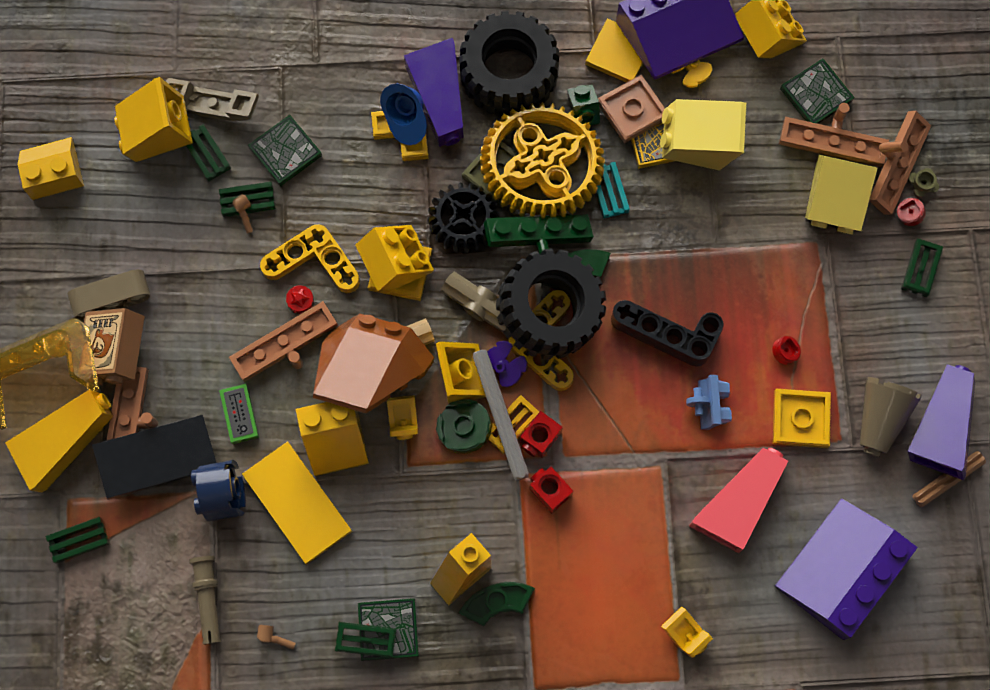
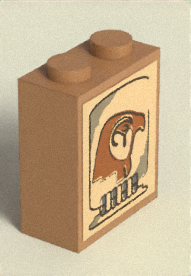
(115, 343)

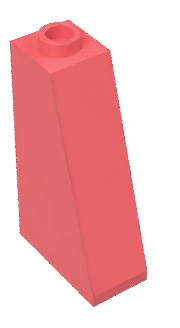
(738, 506)

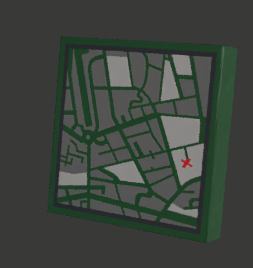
(816, 92)
(285, 150)
(391, 614)

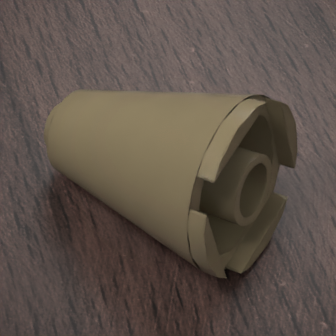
(884, 414)

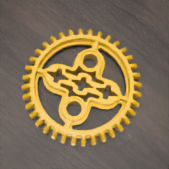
(553, 158)

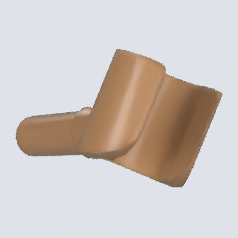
(241, 203)
(265, 634)

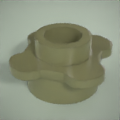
(924, 175)

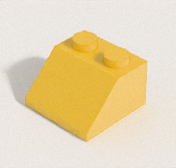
(50, 169)

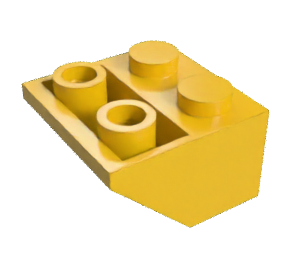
(770, 27)
(393, 256)

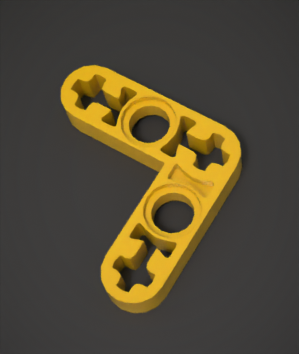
(319, 250)
(561, 367)

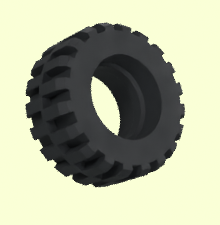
(516, 33)
(569, 276)

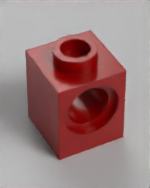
(540, 423)
(553, 501)

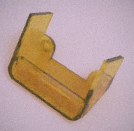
(63, 339)

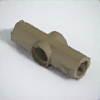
(476, 301)

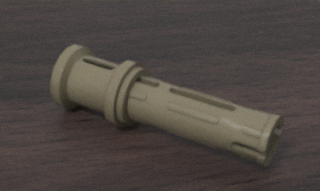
(205, 585)

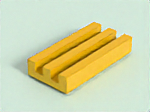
(528, 407)

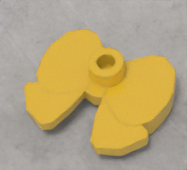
(697, 73)

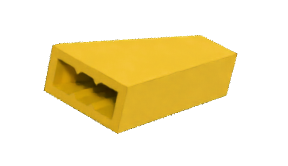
(58, 439)
(461, 569)

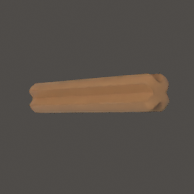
(946, 481)

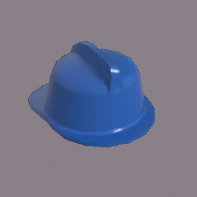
(404, 113)

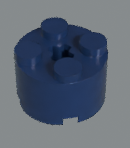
(218, 491)

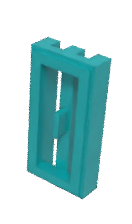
(619, 187)

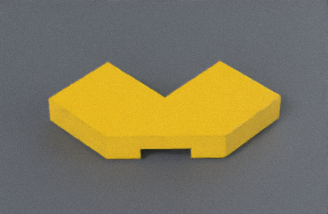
(382, 131)

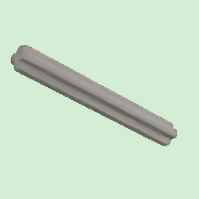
(500, 415)

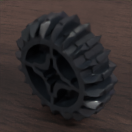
(451, 200)

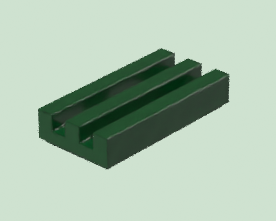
(217, 171)
(247, 189)
(916, 288)
(52, 538)
(364, 651)

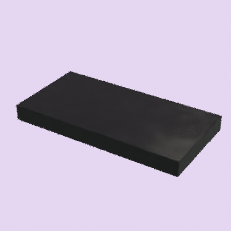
(153, 456)

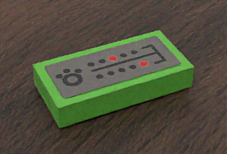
(239, 413)

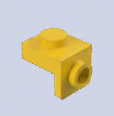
(402, 417)
(686, 633)

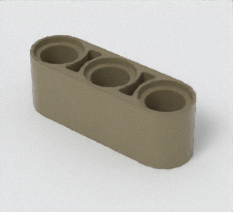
(109, 293)

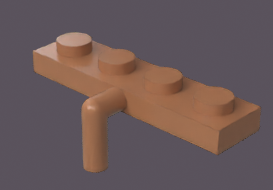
(833, 140)
(900, 161)
(284, 342)
(128, 407)

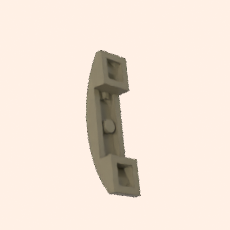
(216, 104)

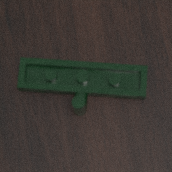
(538, 231)

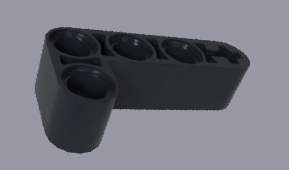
(665, 327)

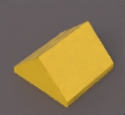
(459, 370)

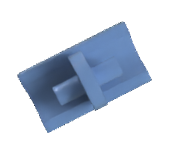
(707, 402)

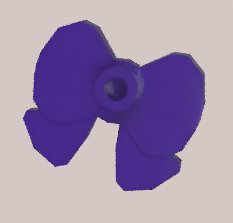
(508, 371)

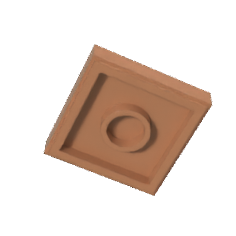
(632, 108)

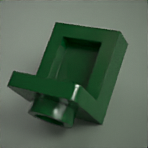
(585, 103)

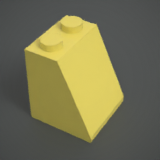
(703, 132)
(840, 194)

